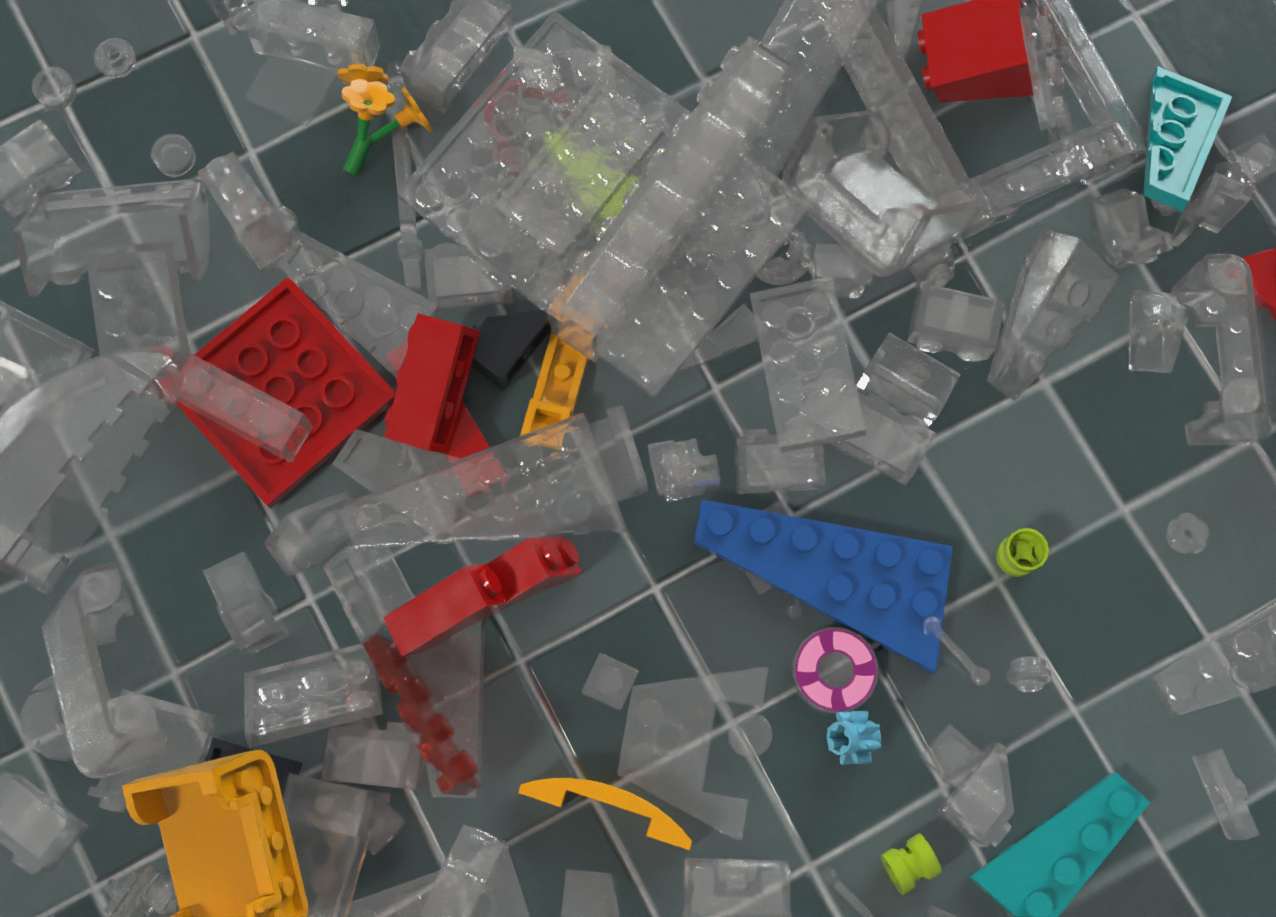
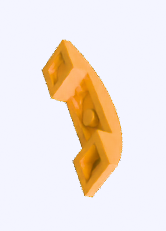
(556, 386)
(555, 790)

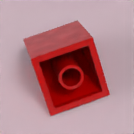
(975, 51)

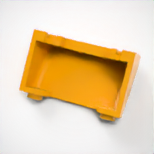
(224, 837)

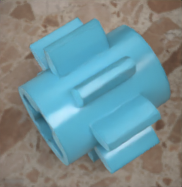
(853, 737)

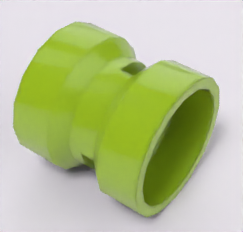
(1028, 546)
(911, 863)

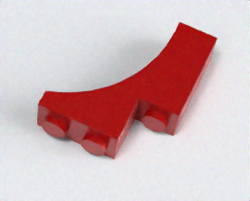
(481, 591)

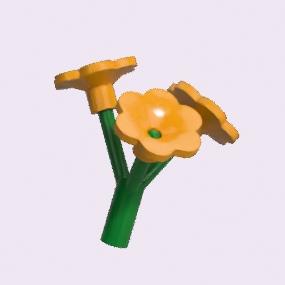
(369, 98)

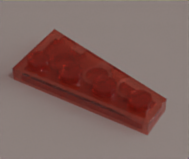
(416, 711)

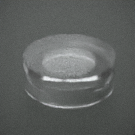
(54, 88)
(173, 155)
(750, 735)

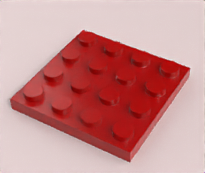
(305, 362)

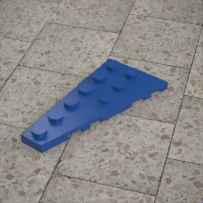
(848, 574)

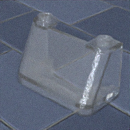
(865, 199)
(1225, 296)
(101, 731)

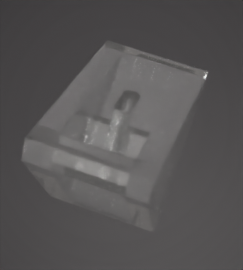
(1154, 331)

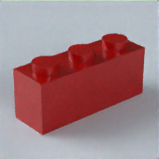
(431, 383)

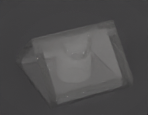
(909, 379)

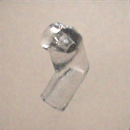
(544, 64)

